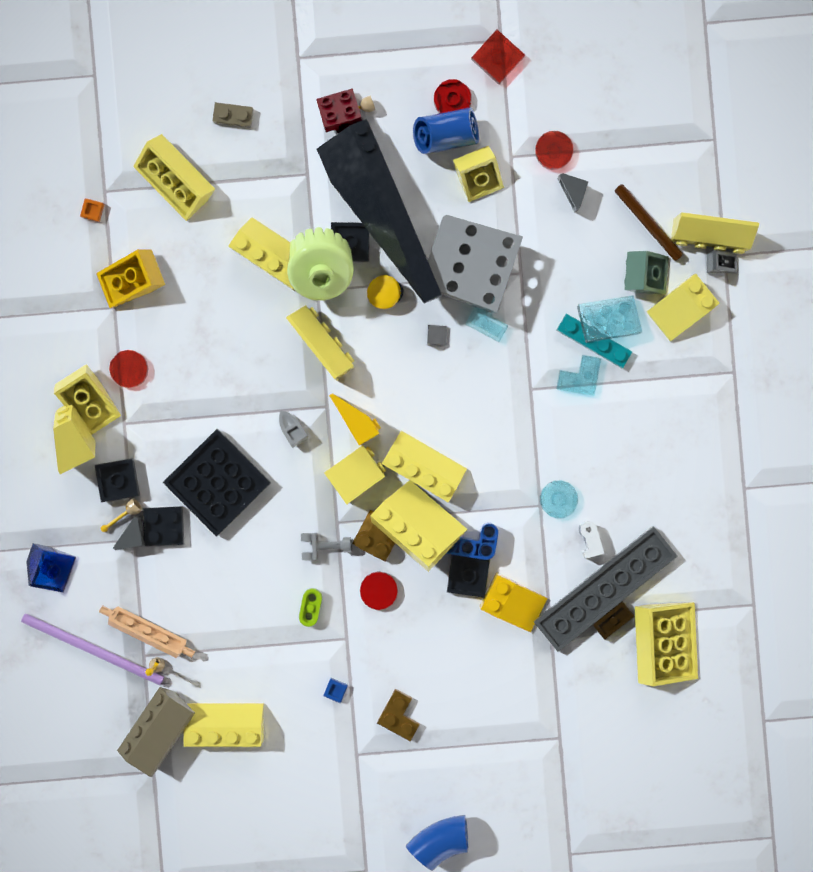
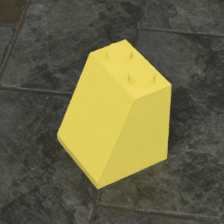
(72, 439)
(355, 473)

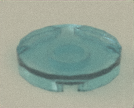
(558, 499)

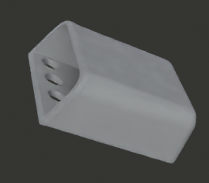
(471, 260)

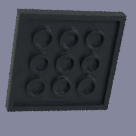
(217, 482)

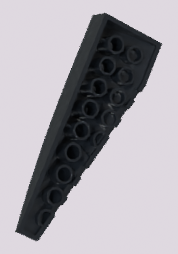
(365, 183)

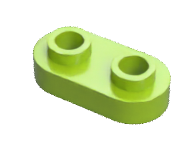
(310, 606)

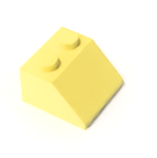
(478, 173)

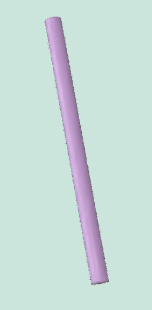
(91, 648)

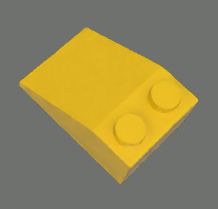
(130, 277)
(359, 423)
(512, 602)

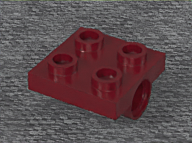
(339, 110)

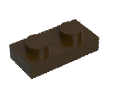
(613, 620)

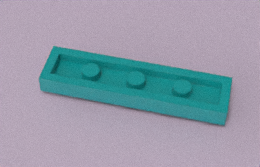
(605, 348)

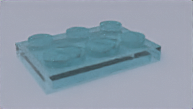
(609, 318)

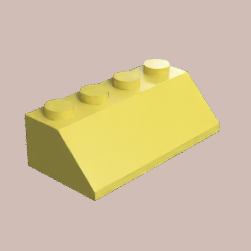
(173, 176)
(714, 232)
(263, 249)
(320, 342)
(424, 466)
(225, 725)

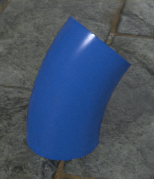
(446, 131)
(440, 841)

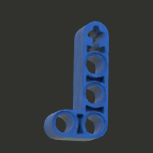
(477, 544)

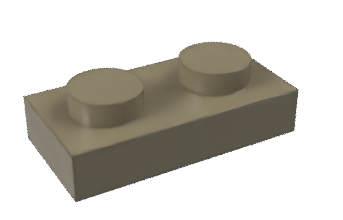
(233, 114)

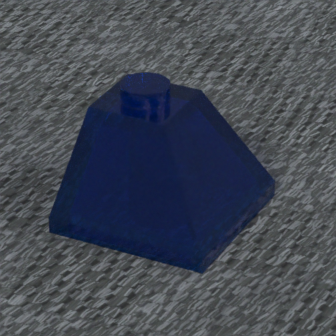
(49, 568)

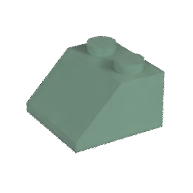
(646, 272)

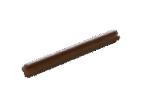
(648, 222)

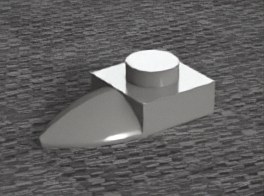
(292, 429)

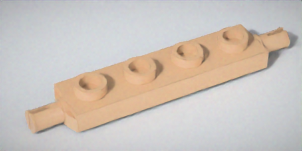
(146, 632)

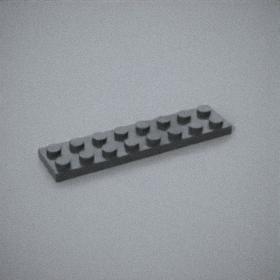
(605, 588)

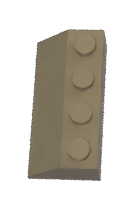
(156, 731)

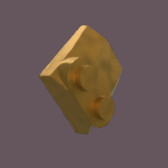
(373, 540)

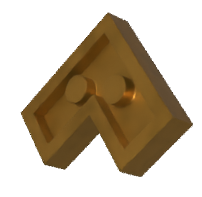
(393, 718)

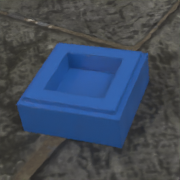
(335, 690)

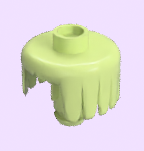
(320, 264)

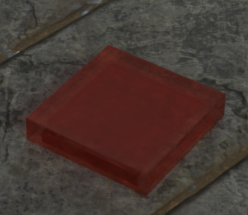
(497, 56)

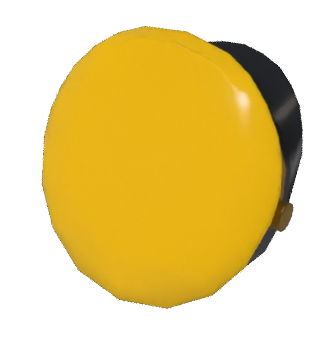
(384, 292)

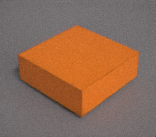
(92, 210)

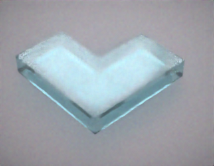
(486, 324)
(581, 382)

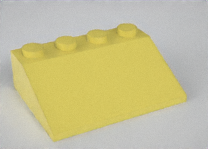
(418, 525)
(666, 643)

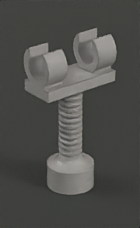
(345, 545)

